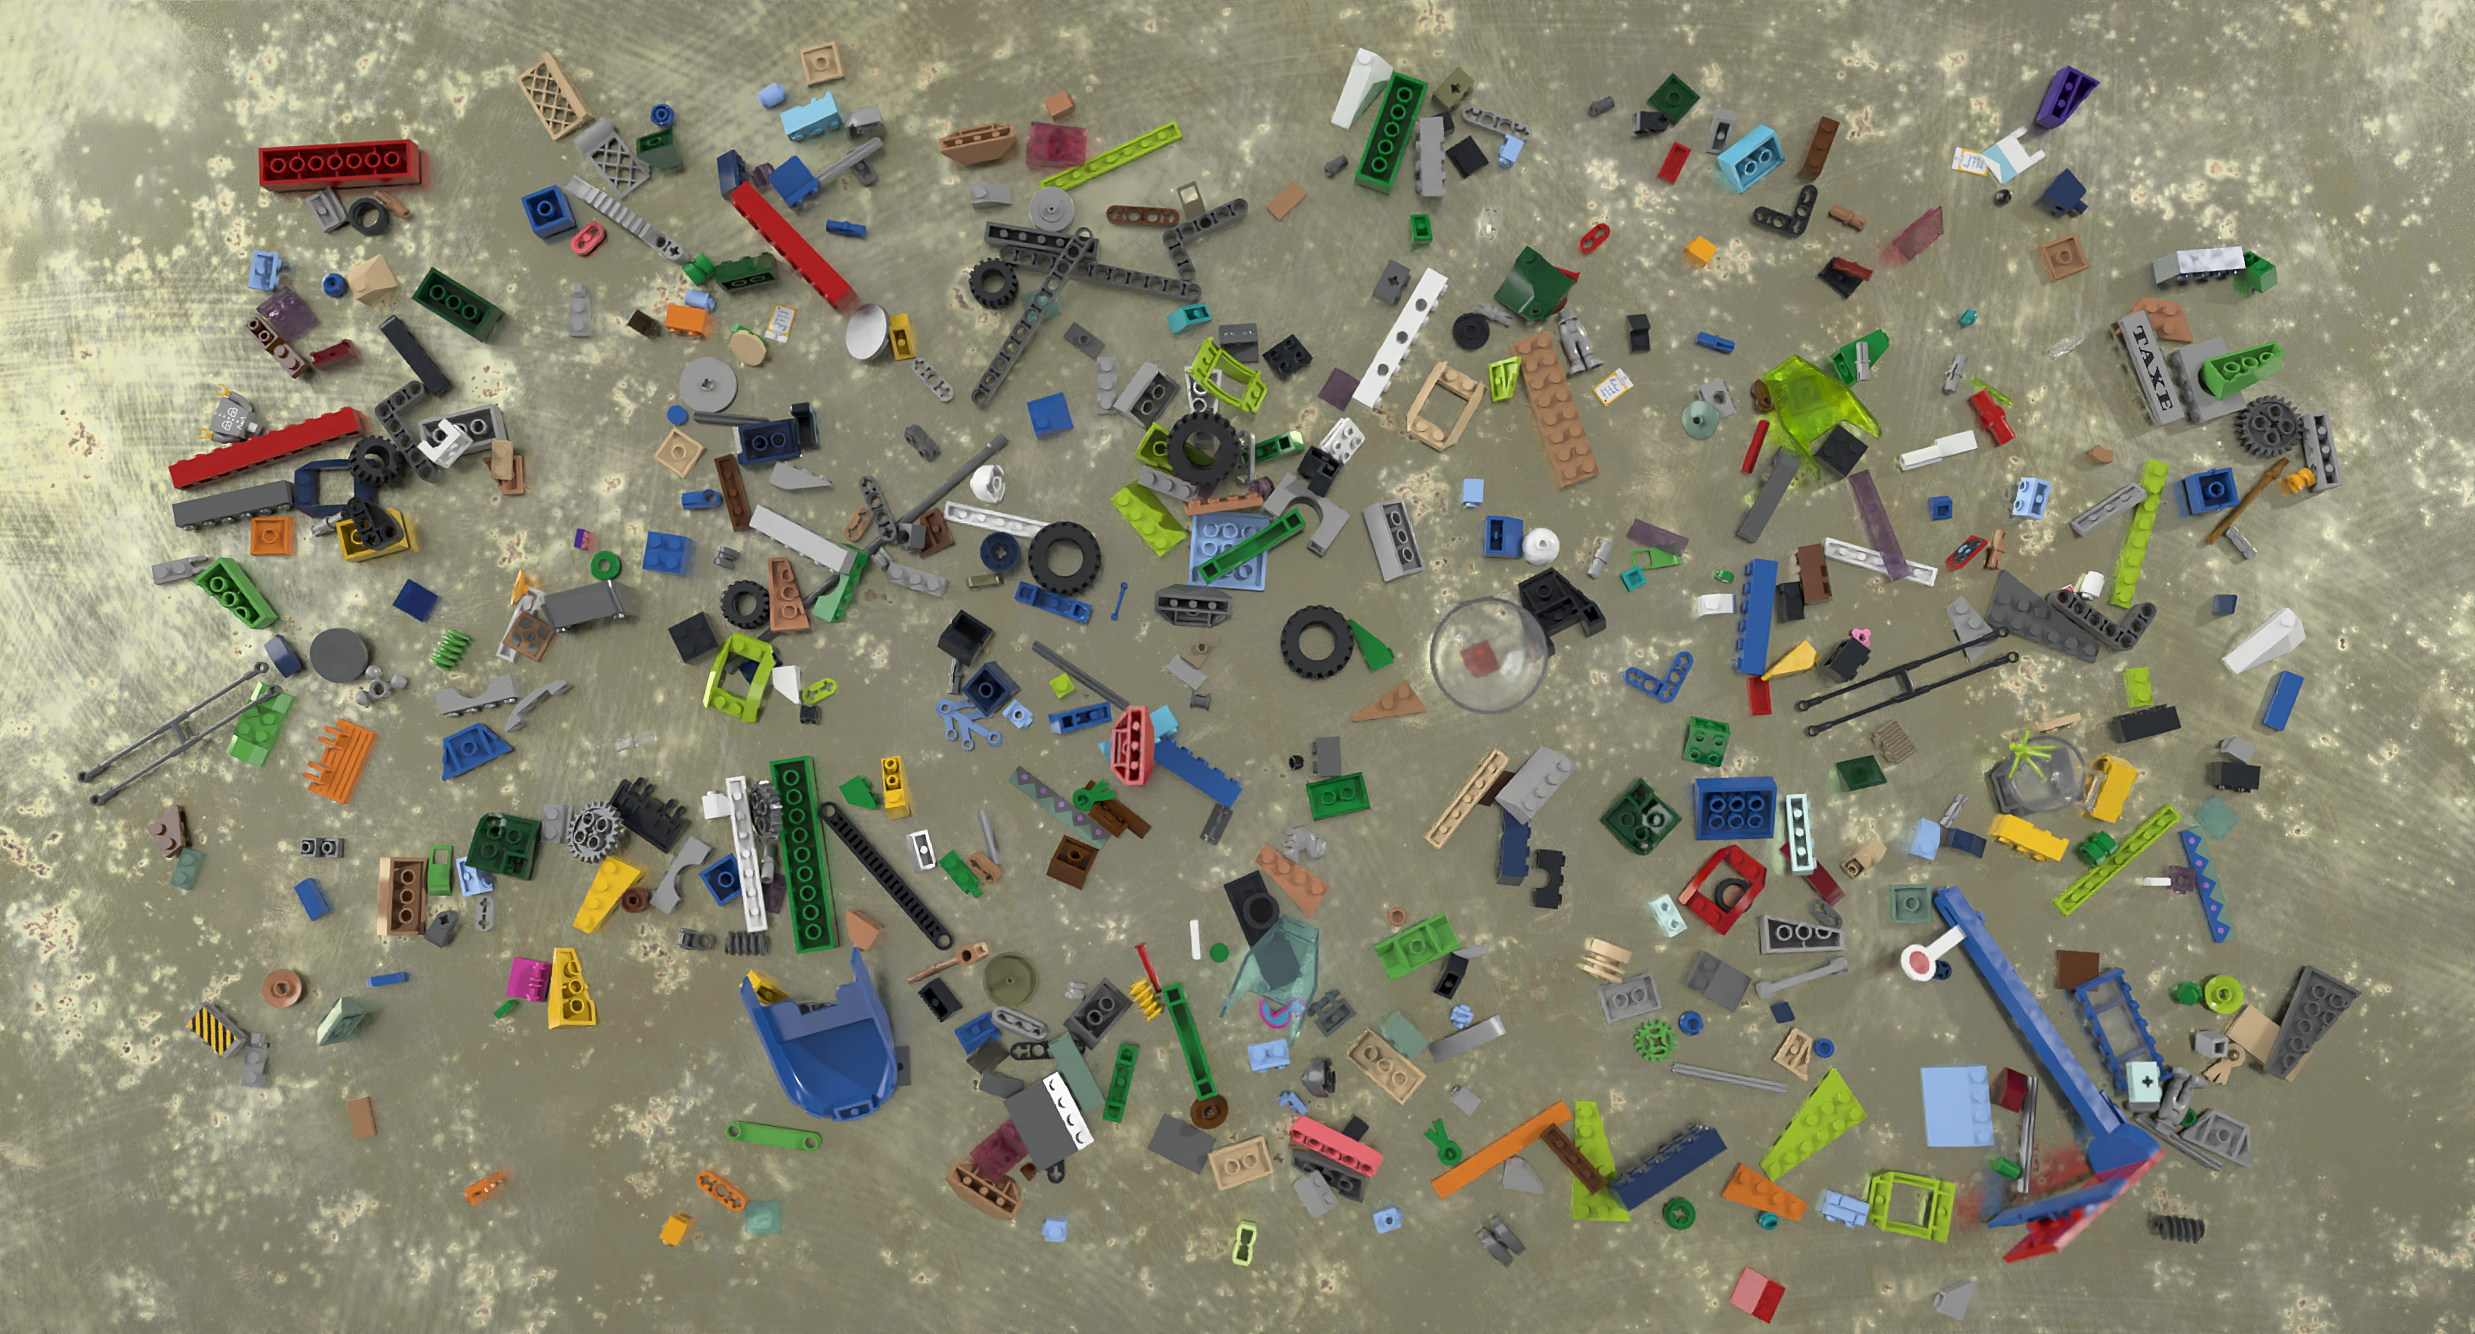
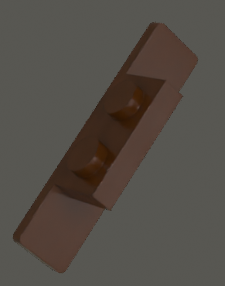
(1116, 817)

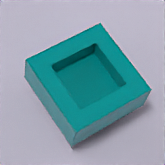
(1634, 578)

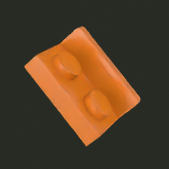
(477, 1192)

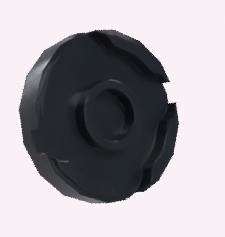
(1470, 331)

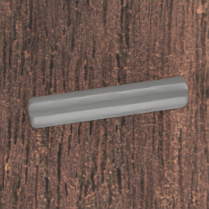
(988, 836)

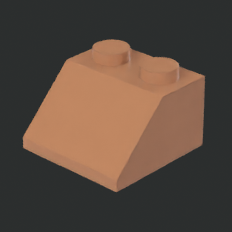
(862, 930)

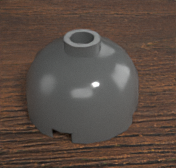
(1319, 1078)

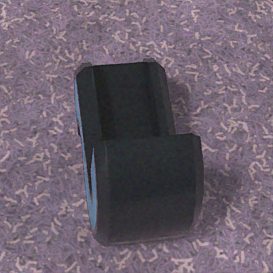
(804, 425)

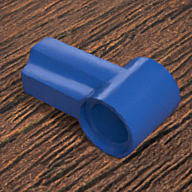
(700, 499)

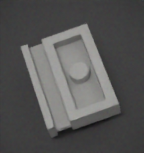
(327, 209)
(556, 823)

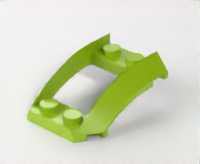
(1212, 356)
(729, 702)
(1940, 1212)

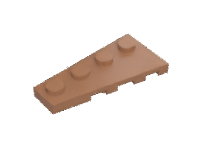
(1217, 504)
(785, 602)
(1295, 881)

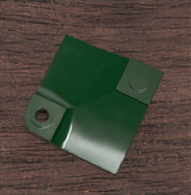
(1533, 286)
(1641, 817)
(503, 847)

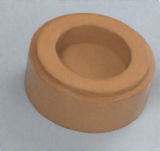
(1397, 916)

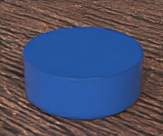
(677, 415)
(1823, 1048)

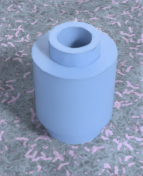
(771, 95)
(699, 299)

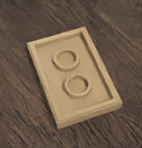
(1241, 1163)

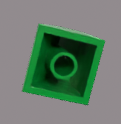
(1845, 357)

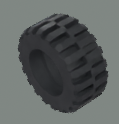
(1197, 473)
(1064, 531)
(1343, 642)

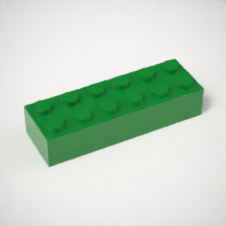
(1391, 132)

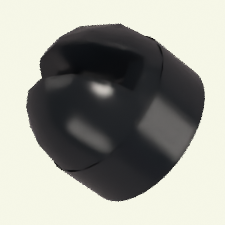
(1999, 195)
(1295, 762)

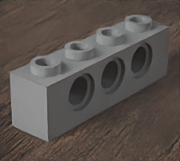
(2321, 450)

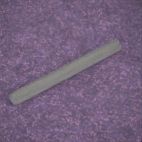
(1729, 1078)
(2028, 1134)

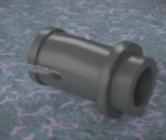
(1602, 105)
(1335, 165)

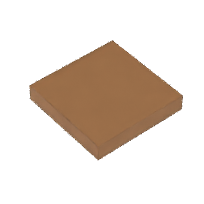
(2063, 257)

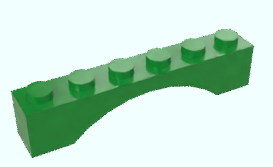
(1252, 547)
(1190, 1041)

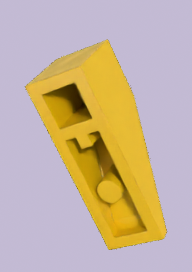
(1795, 662)

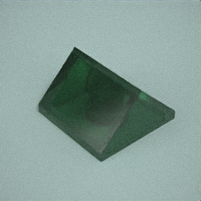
(1859, 773)

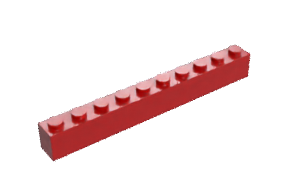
(266, 449)

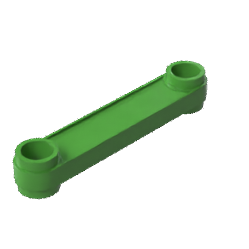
(772, 1136)

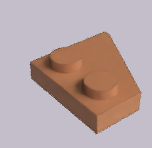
(512, 486)

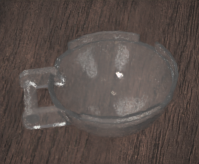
(2062, 778)

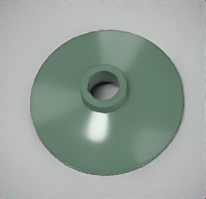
(1708, 419)

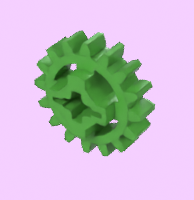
(1651, 1048)

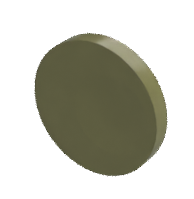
(1011, 980)

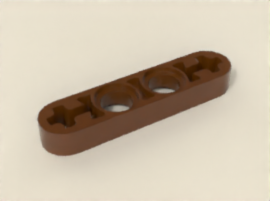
(1143, 212)

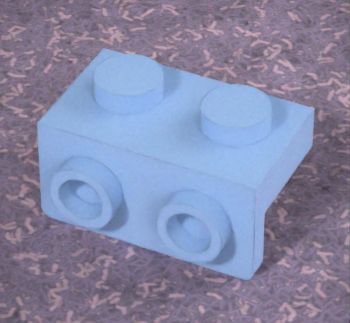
(264, 271)

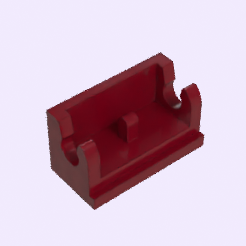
(333, 355)

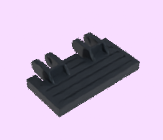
(643, 817)

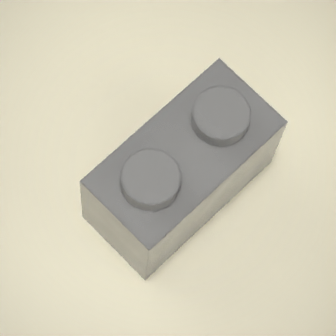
(1315, 1193)

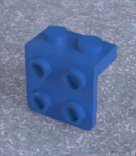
(793, 181)

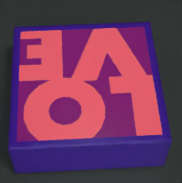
(581, 539)

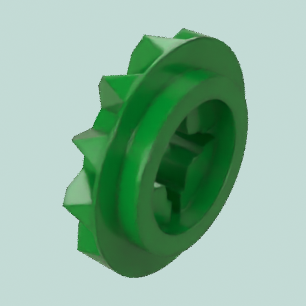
(1683, 1222)

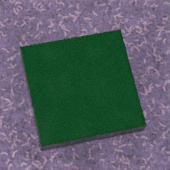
(1674, 98)

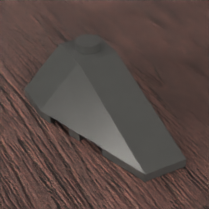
(1343, 1178)

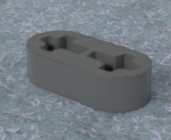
(1829, 911)

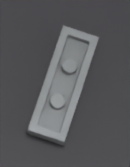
(1106, 385)

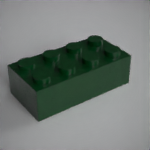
(457, 304)

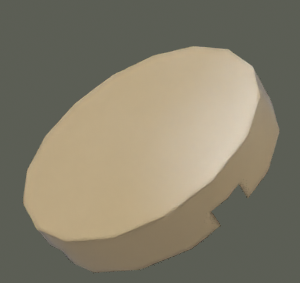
(747, 347)

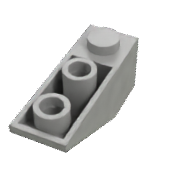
(794, 480)

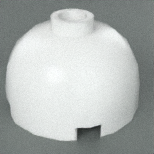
(987, 483)
(1540, 546)

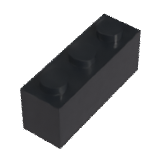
(2146, 723)

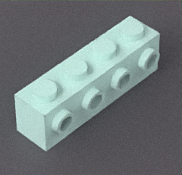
(1799, 835)

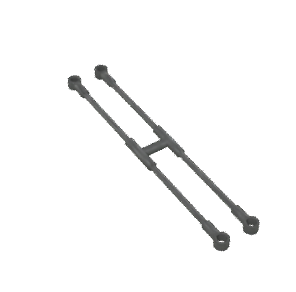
(174, 724)

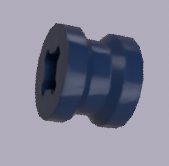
(1944, 970)

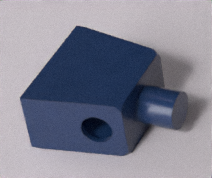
(2065, 194)

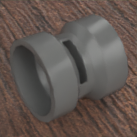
(725, 557)

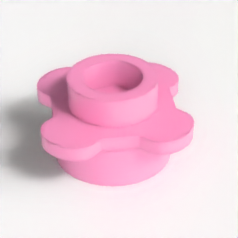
(1856, 633)

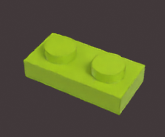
(2139, 686)

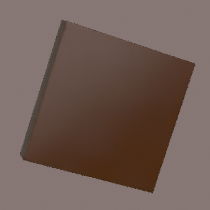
(2076, 968)

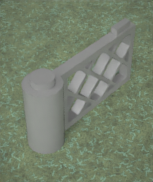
(595, 139)

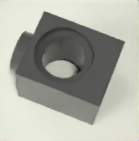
(911, 536)

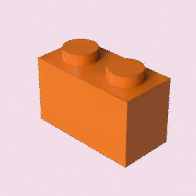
(687, 320)

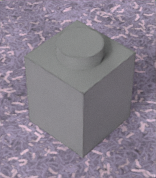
(2238, 749)
(2211, 1044)
(1465, 1099)

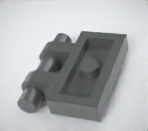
(1335, 1017)

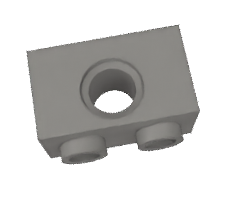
(1718, 388)

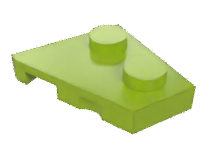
(1503, 378)

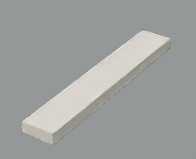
(1872, 561)

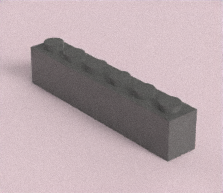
(1036, 240)
(234, 504)

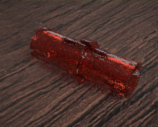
(1852, 268)

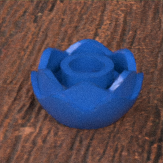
(662, 109)
(339, 284)
(1685, 1023)

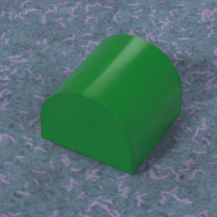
(2006, 1168)

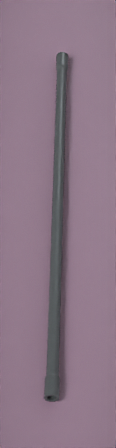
(993, 446)

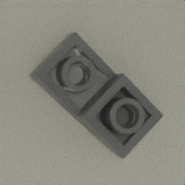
(320, 847)
(997, 1085)

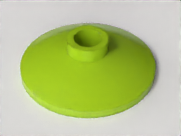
(2232, 994)

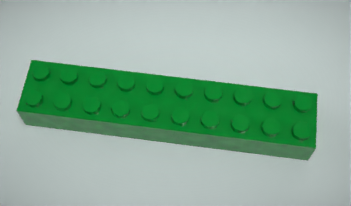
(804, 855)

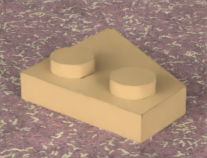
(1795, 1053)

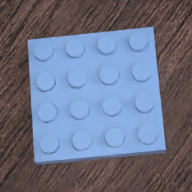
(1219, 532)

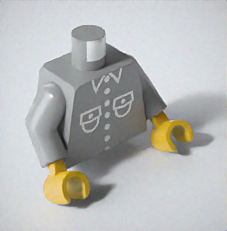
(232, 419)

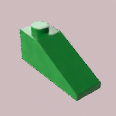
(1277, 447)
(1373, 650)

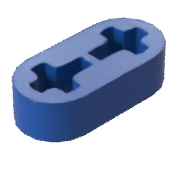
(385, 979)

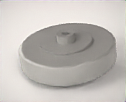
(1051, 209)

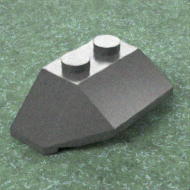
(1193, 605)

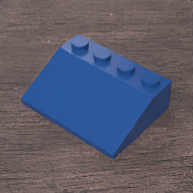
(1735, 808)

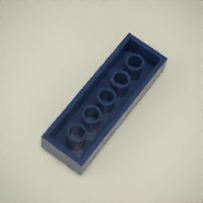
(1667, 1167)

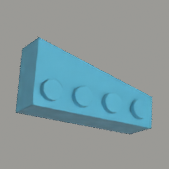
(1163, 724)

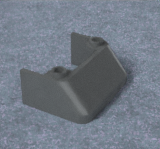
(586, 603)

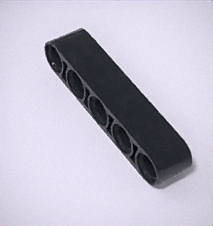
(414, 355)

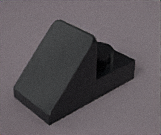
(1638, 333)

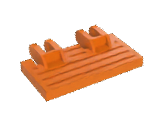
(342, 762)

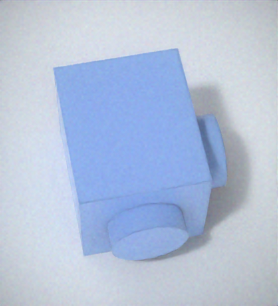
(1387, 1219)
(1055, 1229)

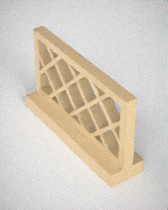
(565, 85)

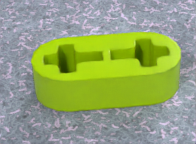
(817, 687)

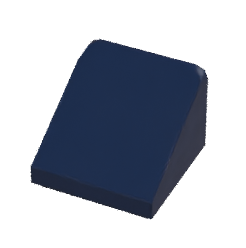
(2224, 604)
(1782, 1012)

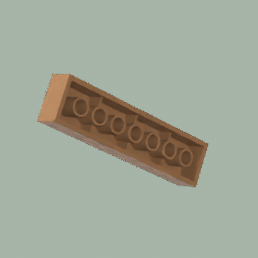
(1554, 410)

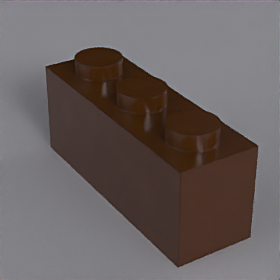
(1818, 148)

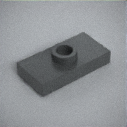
(1084, 340)
(903, 1065)

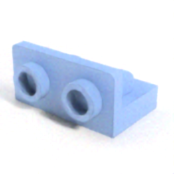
(473, 880)
(1269, 1055)

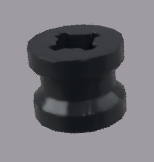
(809, 714)

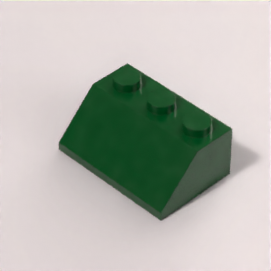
(747, 272)

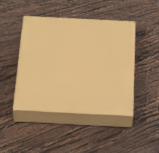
(821, 64)
(679, 453)

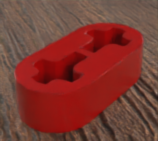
(1591, 236)

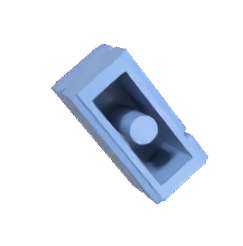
(1845, 1209)

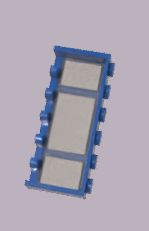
(2118, 1025)

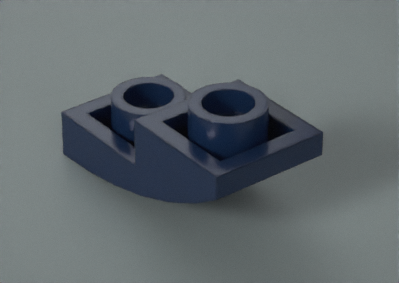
(281, 656)

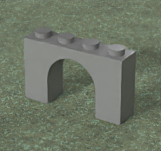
(2202, 405)
(1292, 491)

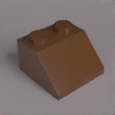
(1072, 862)

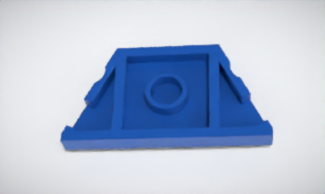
(470, 749)

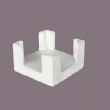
(450, 448)

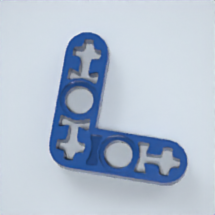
(1661, 685)

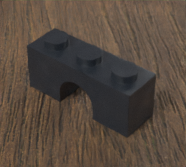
(1551, 862)

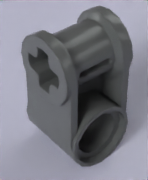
(440, 930)
(691, 940)

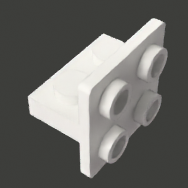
(1342, 440)

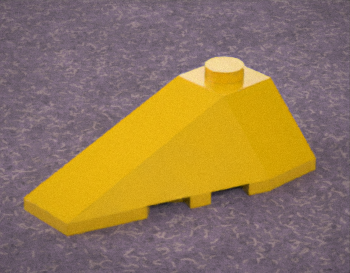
(568, 997)

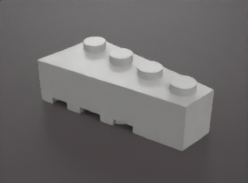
(1430, 156)
(1795, 937)

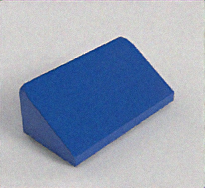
(311, 899)

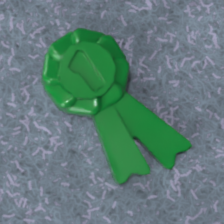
(1085, 799)
(1449, 1152)

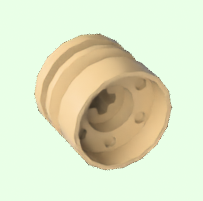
(1607, 961)

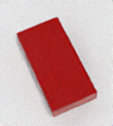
(1674, 162)
(1759, 696)

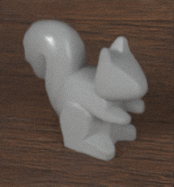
(1303, 839)

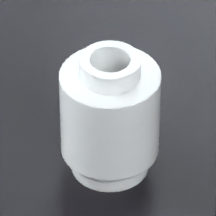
(2091, 586)

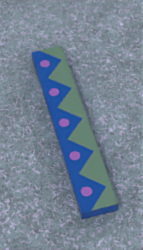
(2208, 884)

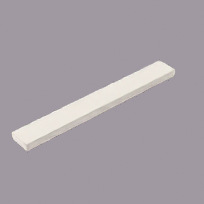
(998, 522)
(746, 854)

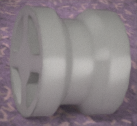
(882, 558)
(1076, 990)

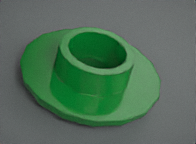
(595, 563)

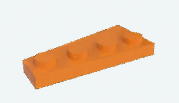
(1758, 1192)

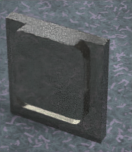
(987, 1056)

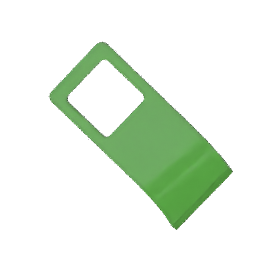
(1658, 557)
(439, 873)

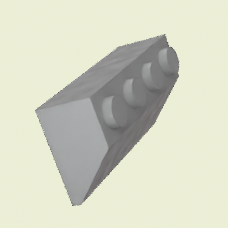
(1393, 539)
(1535, 783)

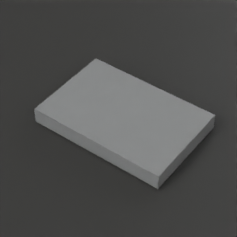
(1630, 998)

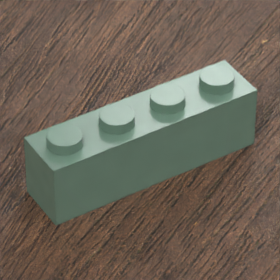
(1077, 1072)

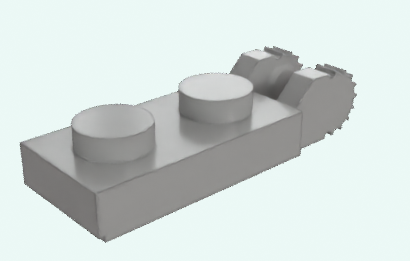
(177, 570)

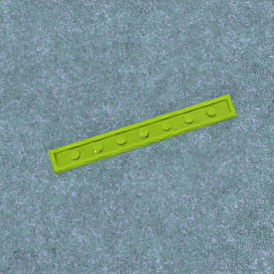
(1115, 158)
(2128, 851)

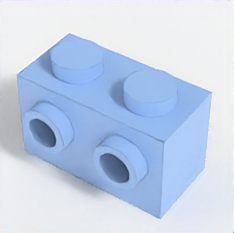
(2031, 498)

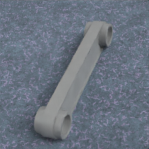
(1767, 988)

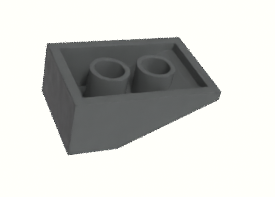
(1717, 981)
(1097, 1014)

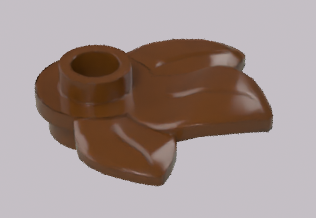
(1762, 394)

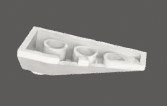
(1365, 81)
(2272, 639)

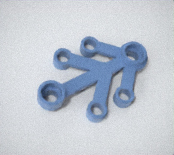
(965, 721)

